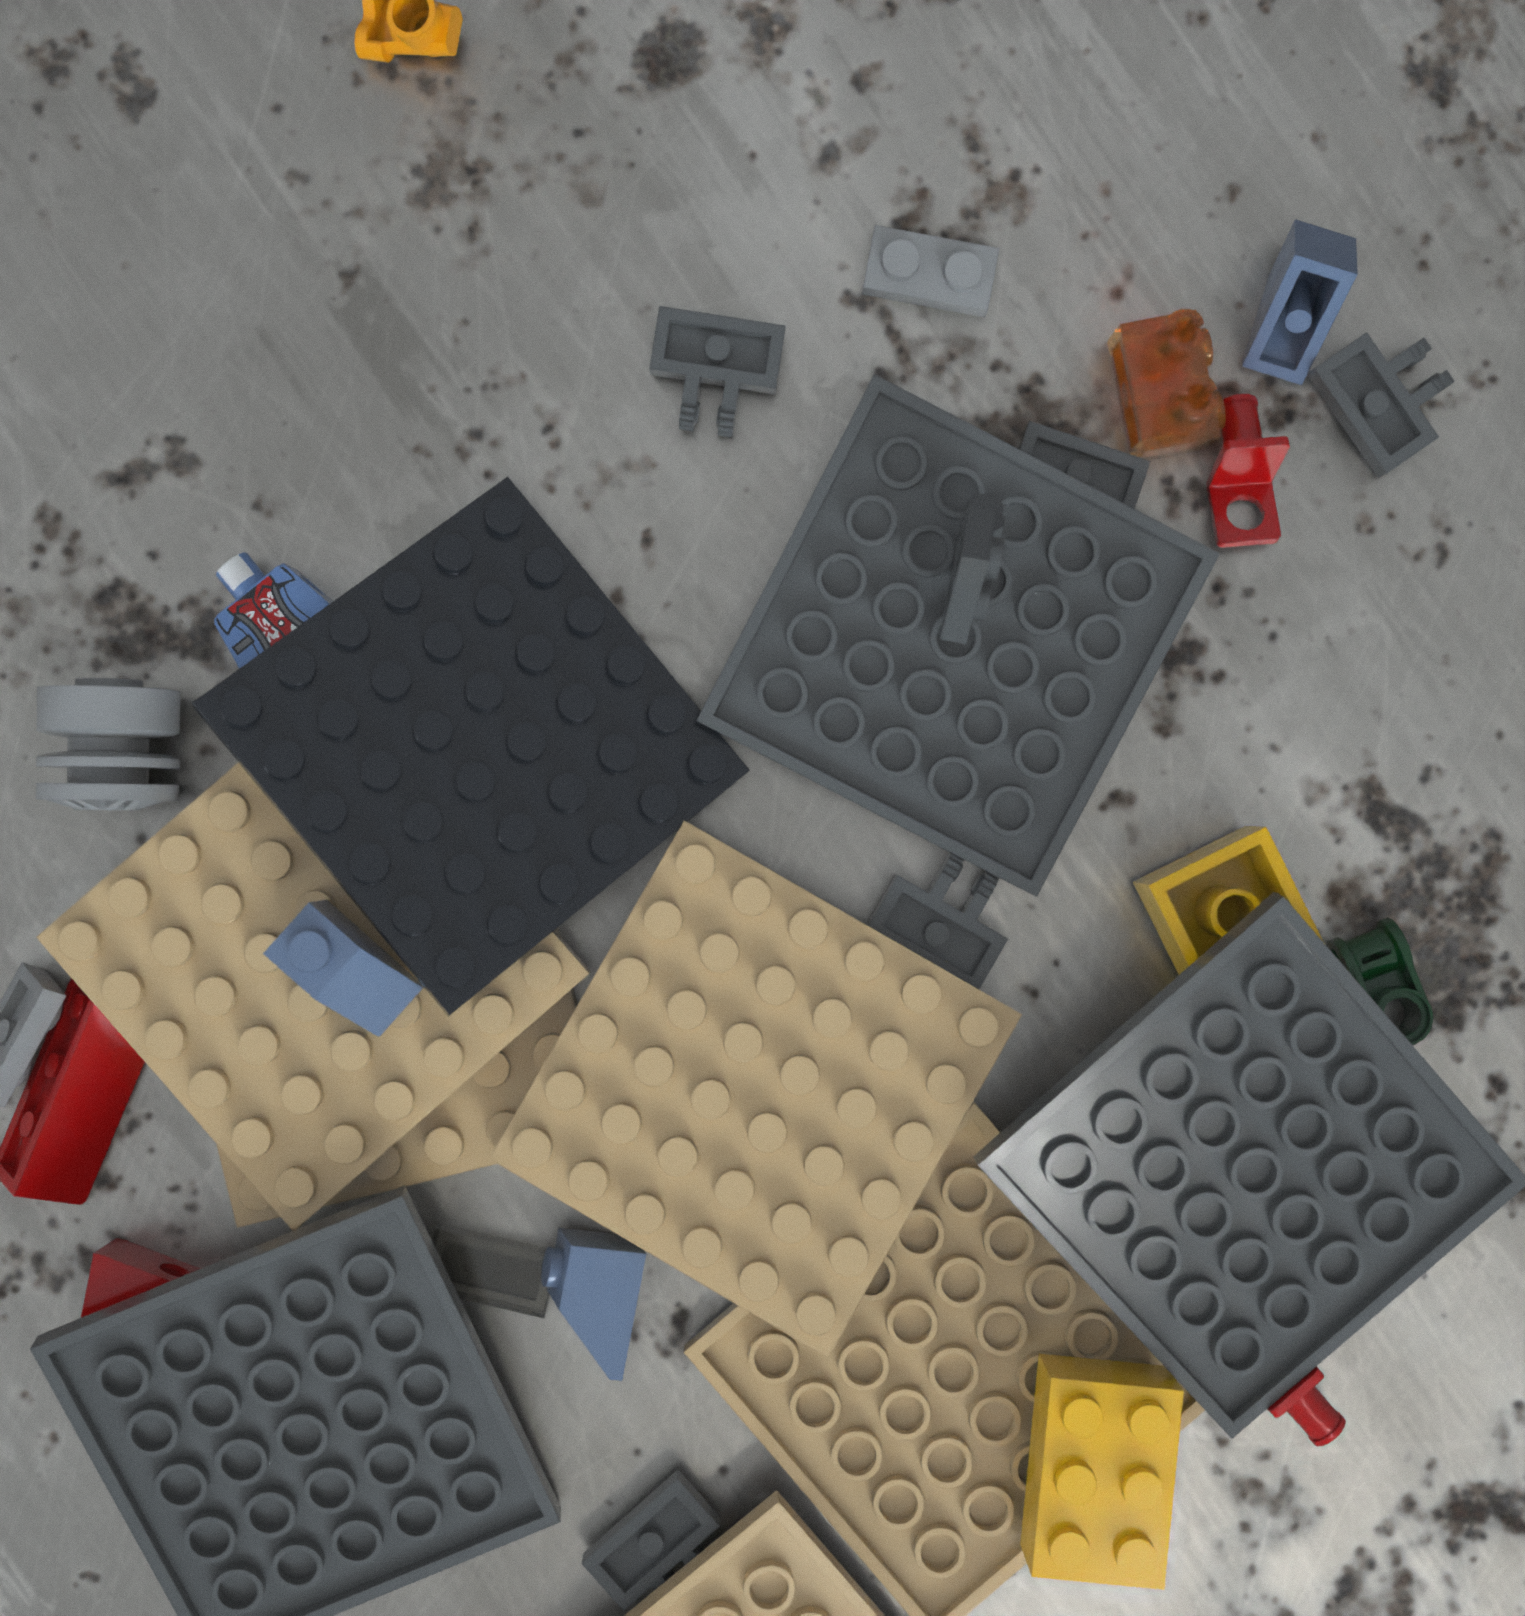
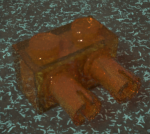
(1166, 385)

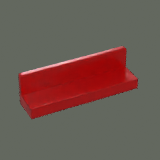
(69, 1106)

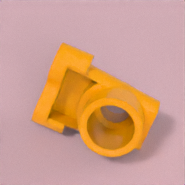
(407, 29)

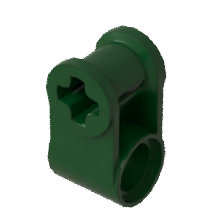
(1386, 971)

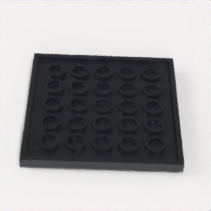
(472, 743)

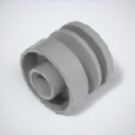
(107, 742)

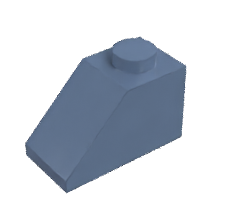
(1301, 301)
(343, 967)
(597, 1291)

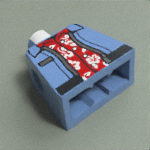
(263, 605)

